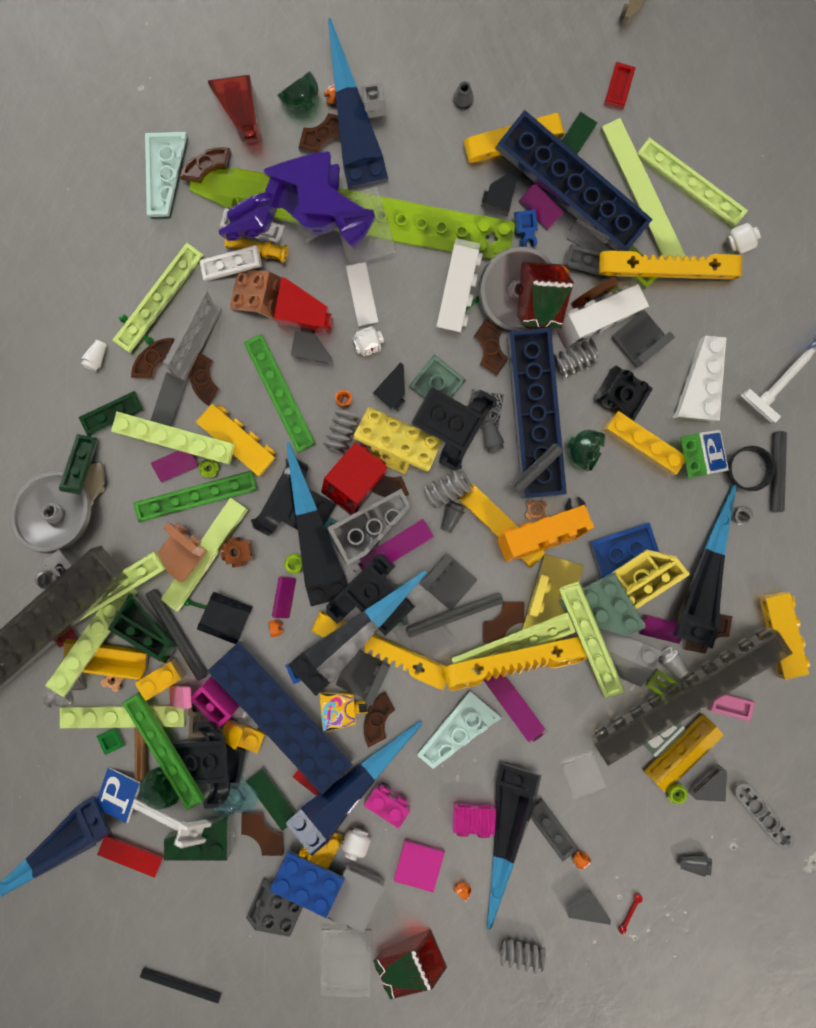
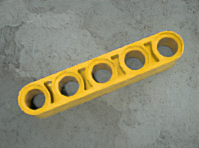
(483, 145)
(493, 518)

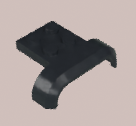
(453, 422)
(281, 504)
(366, 590)
(208, 762)

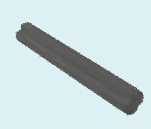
(779, 478)

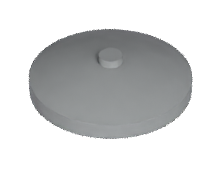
(501, 284)
(47, 517)

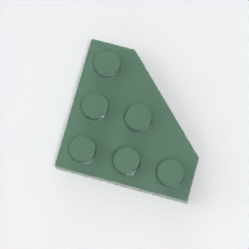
(612, 606)

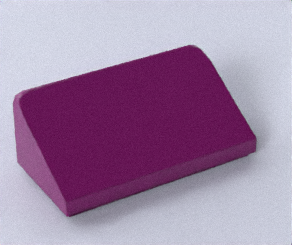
(546, 209)
(174, 465)
(284, 597)
(659, 629)

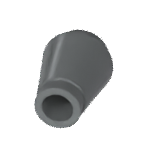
(463, 94)
(492, 437)
(452, 515)
(697, 864)

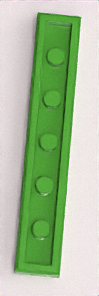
(279, 393)
(195, 496)
(163, 751)

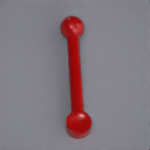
(638, 899)

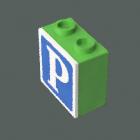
(704, 453)

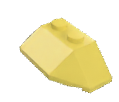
(650, 575)

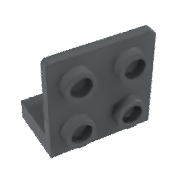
(642, 338)
(448, 581)
(363, 676)
(272, 912)

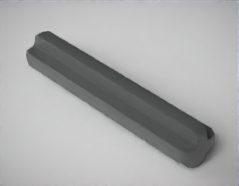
(537, 468)

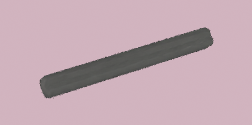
(454, 615)
(176, 634)

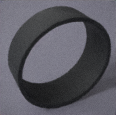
(770, 467)

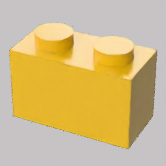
(160, 679)

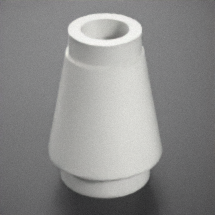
(93, 357)
(672, 660)

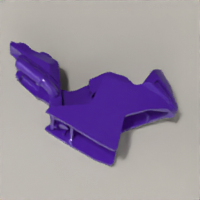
(310, 193)

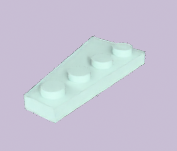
(163, 163)
(459, 728)

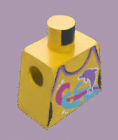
(339, 709)

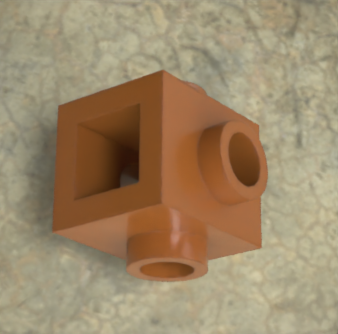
(244, 552)

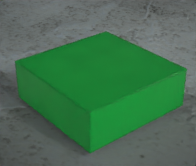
(110, 740)

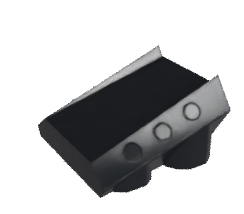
(623, 392)
(224, 617)

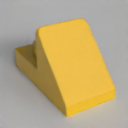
(242, 736)

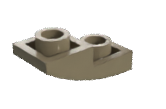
(631, 10)

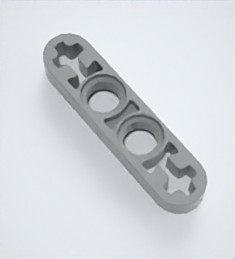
(763, 815)

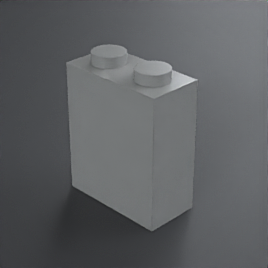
(356, 898)

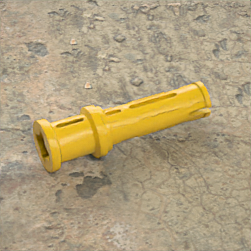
(266, 249)

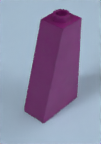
(400, 544)
(516, 708)

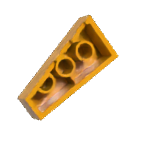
(545, 533)

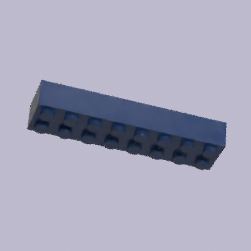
(572, 182)
(536, 408)
(280, 717)

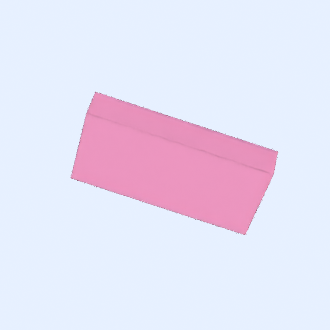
(180, 696)
(733, 706)

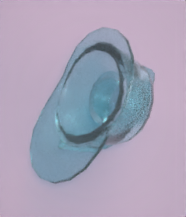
(240, 799)

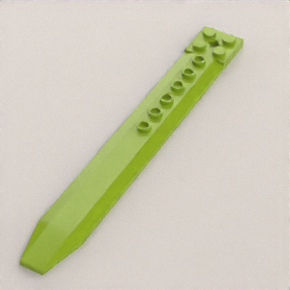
(407, 221)

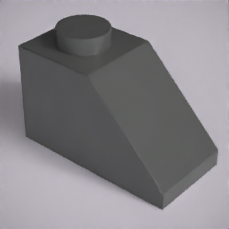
(309, 348)

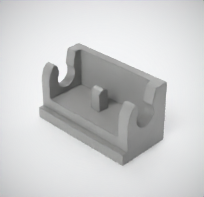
(62, 559)

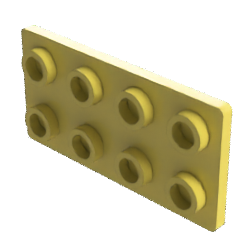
(397, 441)
(546, 594)

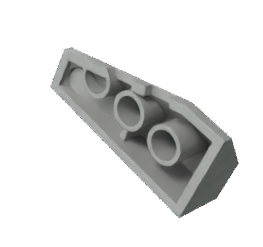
(362, 530)
(631, 658)

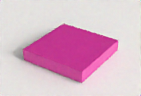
(419, 866)

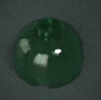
(300, 93)
(586, 448)
(157, 790)

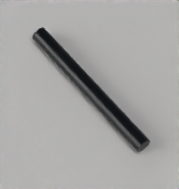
(180, 986)

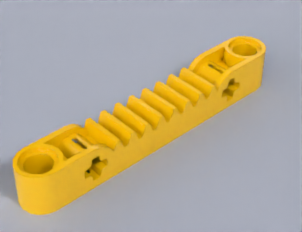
(615, 264)
(433, 670)
(461, 676)

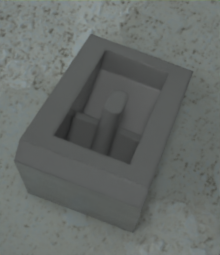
(712, 786)
(588, 909)

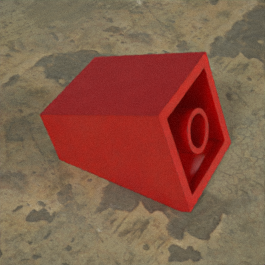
(300, 310)
(353, 478)

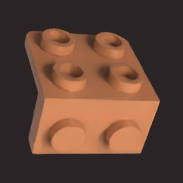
(256, 292)
(180, 552)

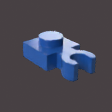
(526, 224)

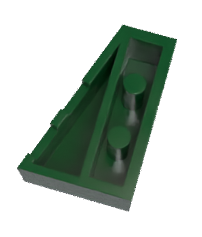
(142, 630)
(216, 847)

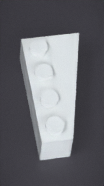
(458, 285)
(601, 315)
(704, 383)

